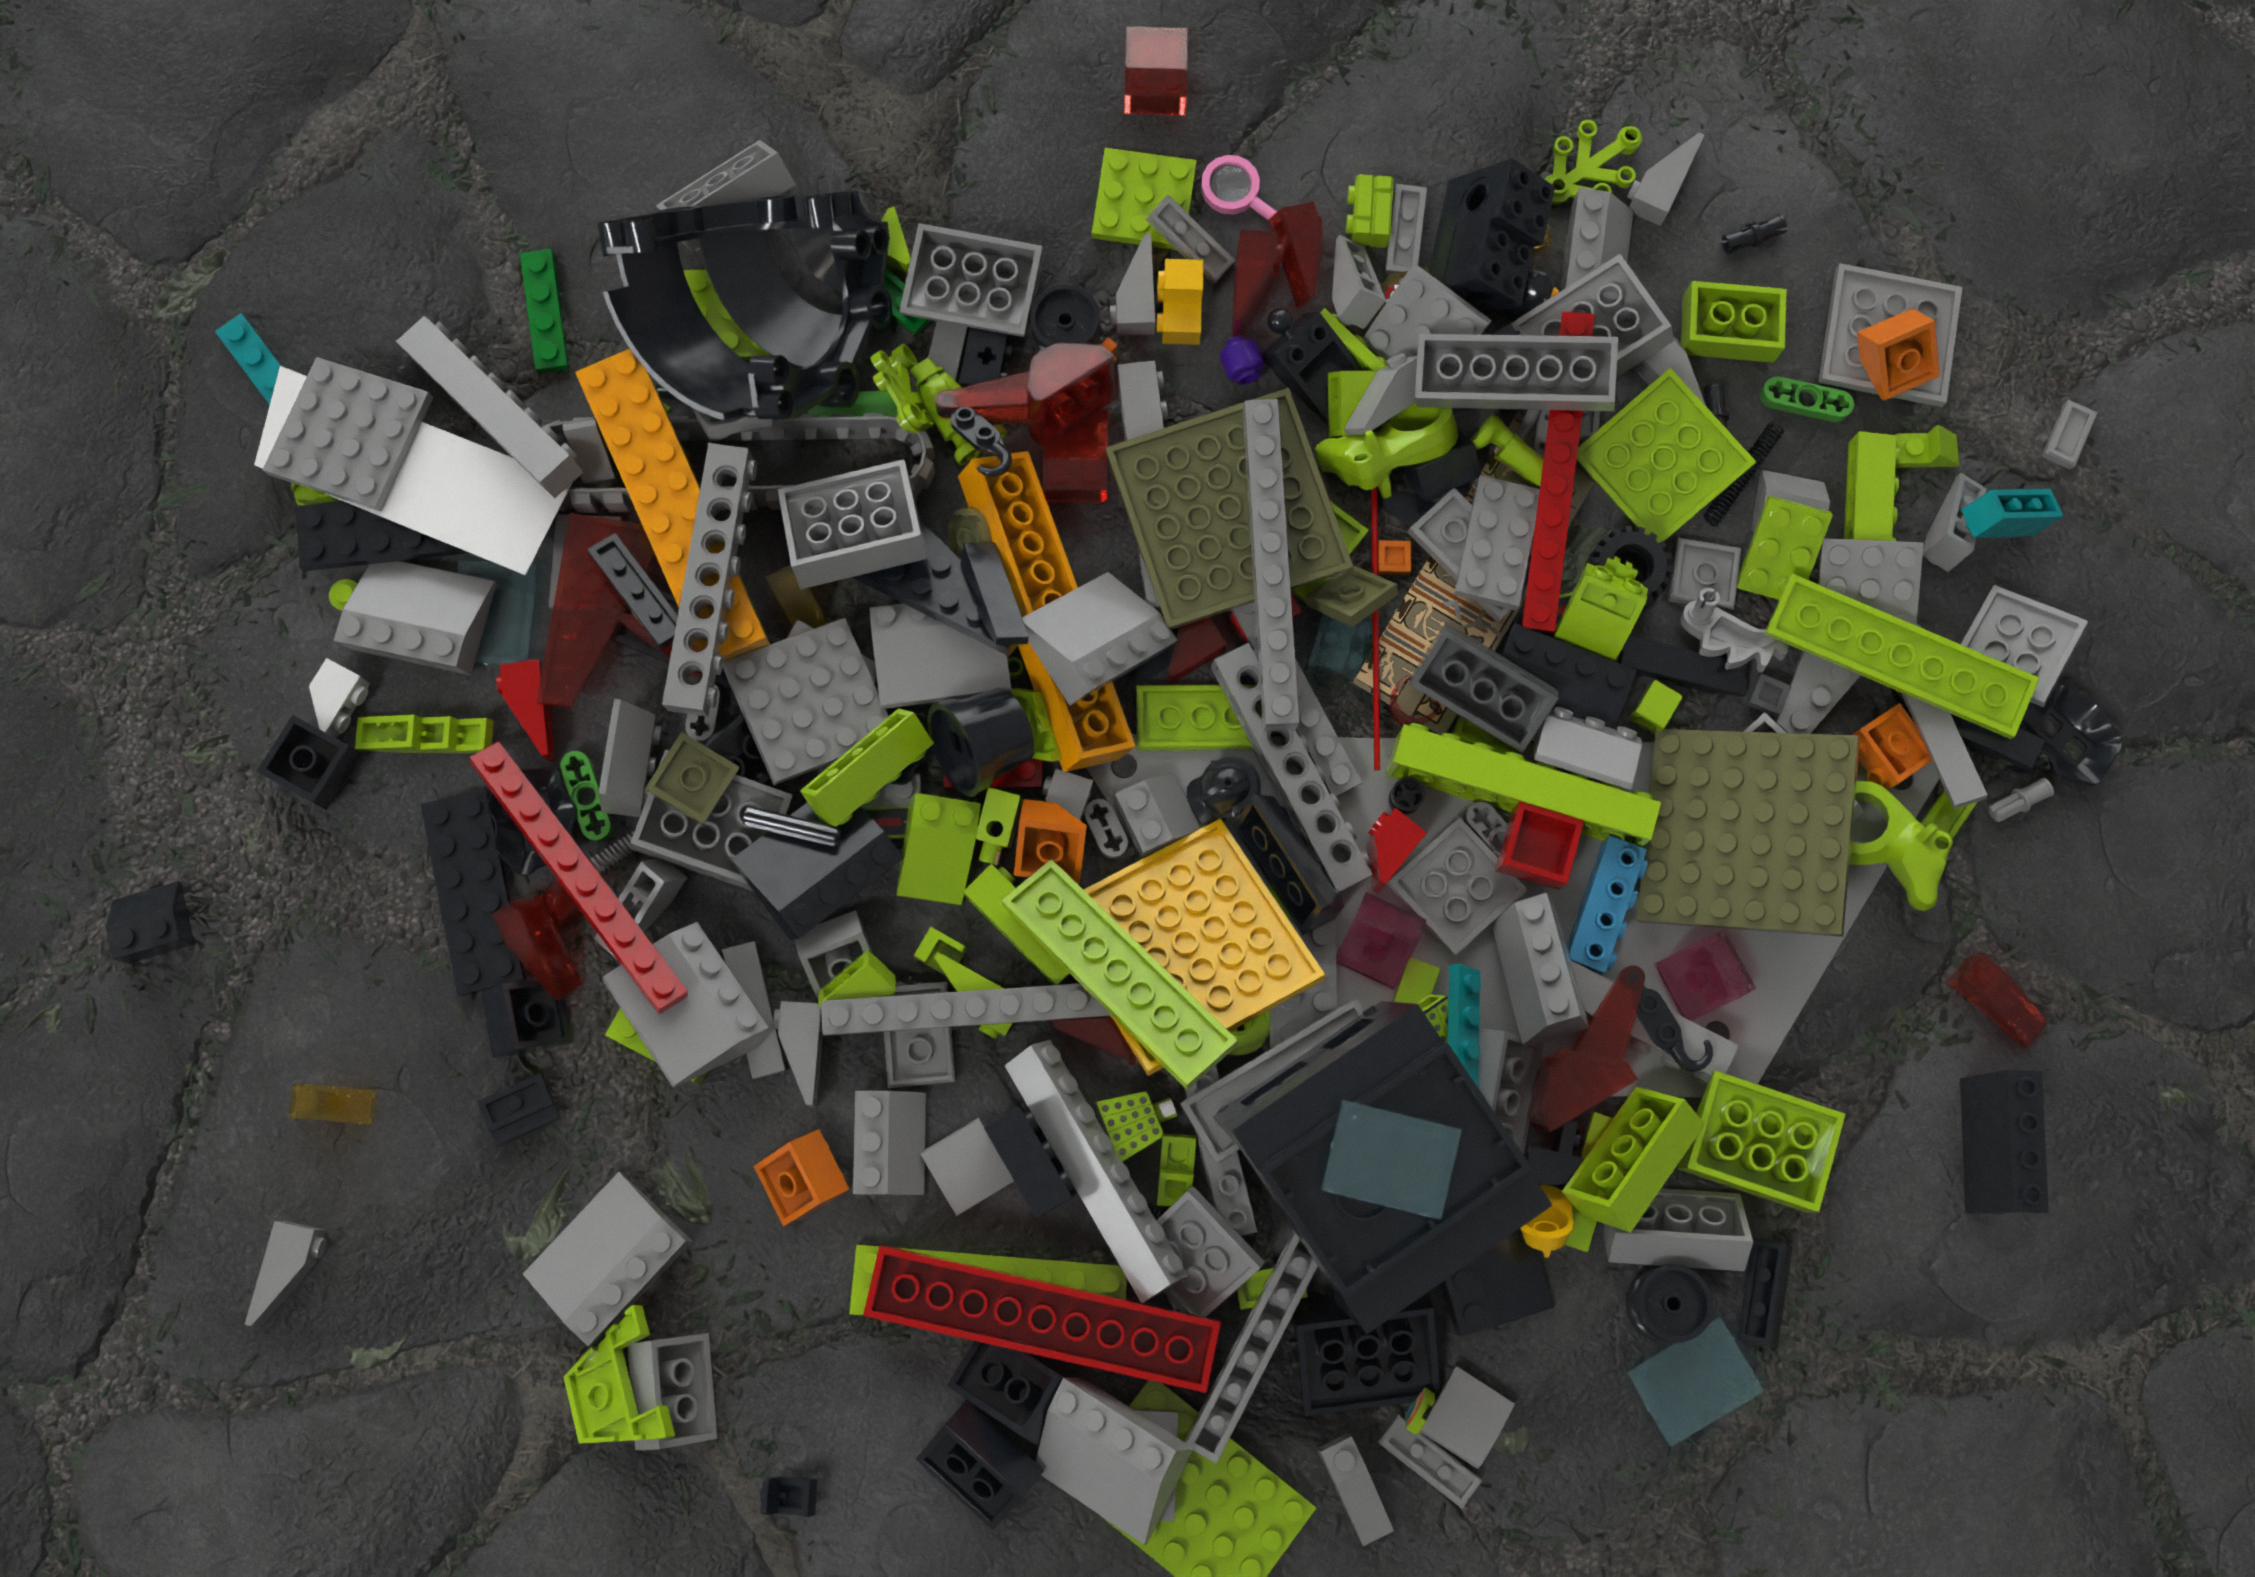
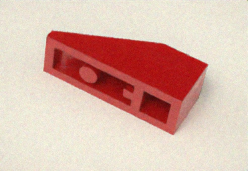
(520, 688)

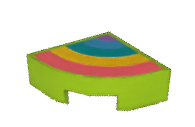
(1414, 1414)

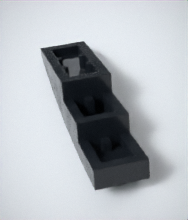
(2020, 750)

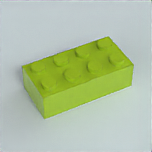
(1633, 1158)

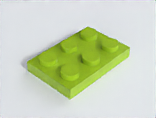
(1782, 545)

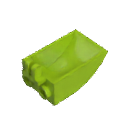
(1602, 609)

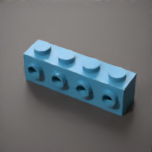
(1605, 904)

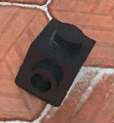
(788, 1496)

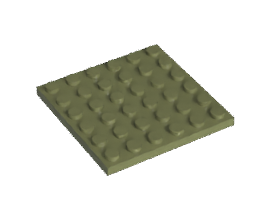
(1192, 511)
(1750, 831)

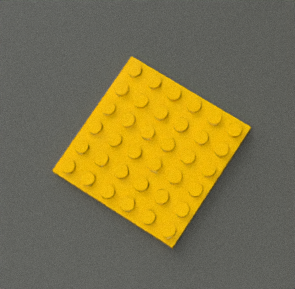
(1210, 928)

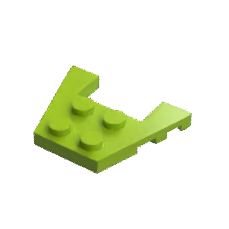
(603, 1394)

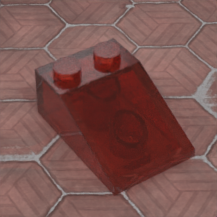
(1155, 71)
(1256, 265)
(1078, 462)

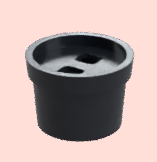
(980, 738)

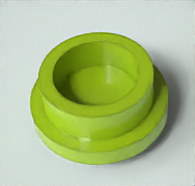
(341, 592)

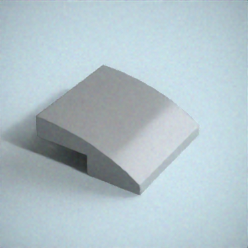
(967, 1166)
(1467, 1417)

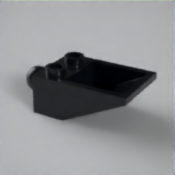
(1318, 354)

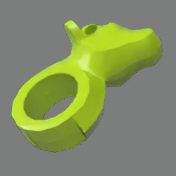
(1370, 457)
(1908, 848)

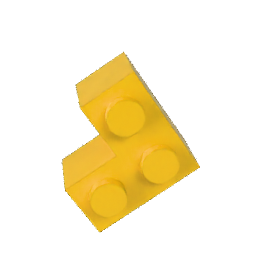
(1181, 294)

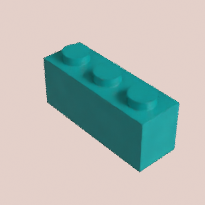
(2011, 513)

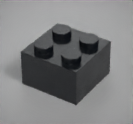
(309, 762)

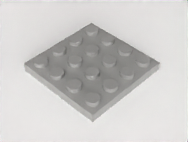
(1871, 296)
(348, 433)
(805, 699)

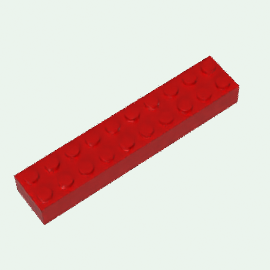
(1042, 1318)

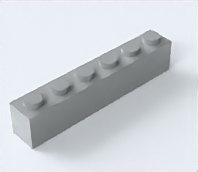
(1595, 987)

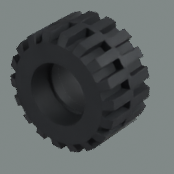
(1642, 550)

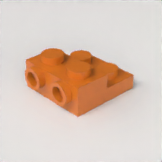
(1891, 748)

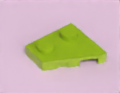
(1044, 740)

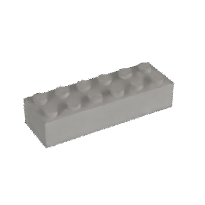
(1516, 372)

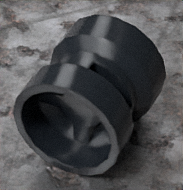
(1409, 791)

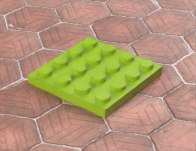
(1663, 457)

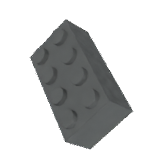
(1484, 687)

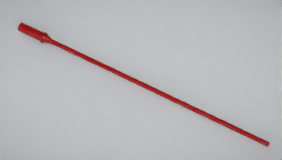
(1375, 625)

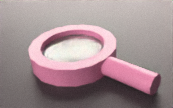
(1232, 187)

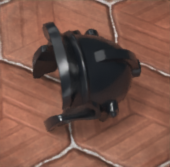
(1213, 799)

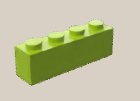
(1871, 487)
(867, 767)
(986, 896)

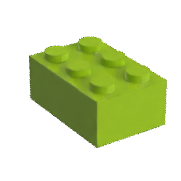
(1733, 321)

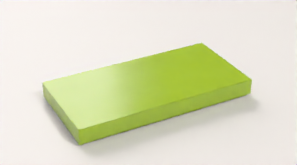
(1188, 719)

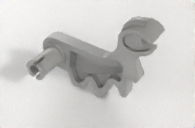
(1726, 634)

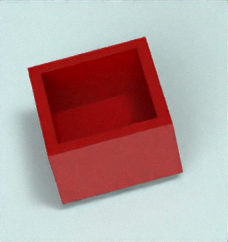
(1539, 845)

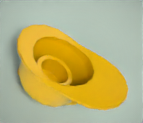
(1552, 1227)

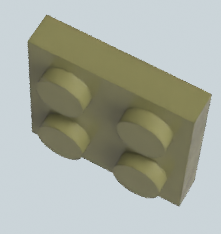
(1352, 595)
(692, 778)

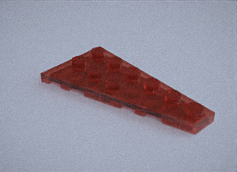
(584, 607)

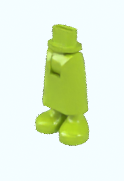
(932, 381)
(1512, 450)

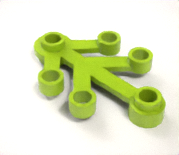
(1588, 167)
(910, 407)

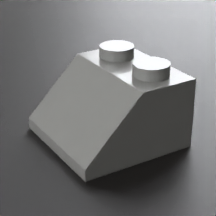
(1790, 488)
(1156, 813)
(831, 948)

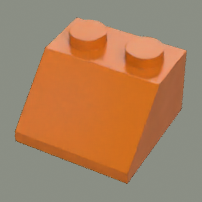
(1899, 353)
(1047, 834)
(801, 1177)

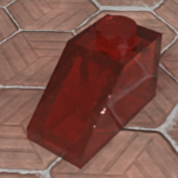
(1195, 647)

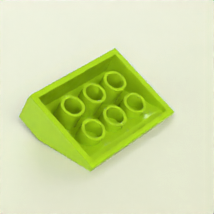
(1764, 1142)

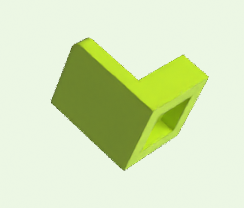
(1655, 707)
(937, 941)

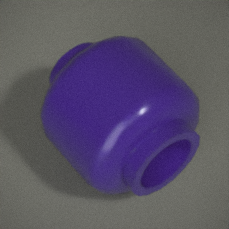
(1242, 360)

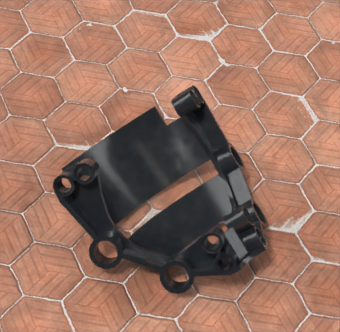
(688, 357)

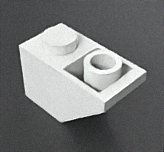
(335, 696)

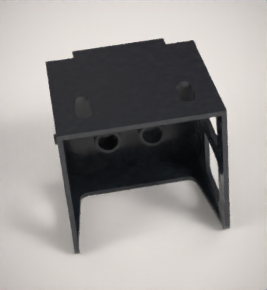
(1368, 1251)

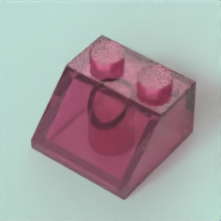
(1380, 940)
(1705, 976)

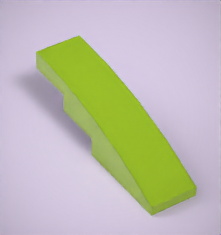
(423, 735)

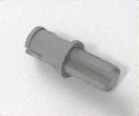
(2021, 800)

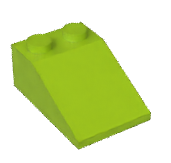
(937, 848)

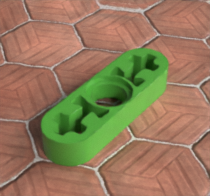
(1828, 411)
(570, 777)

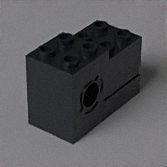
(1490, 233)

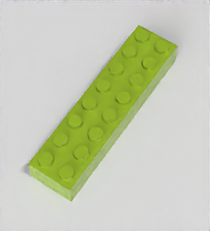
(1505, 780)

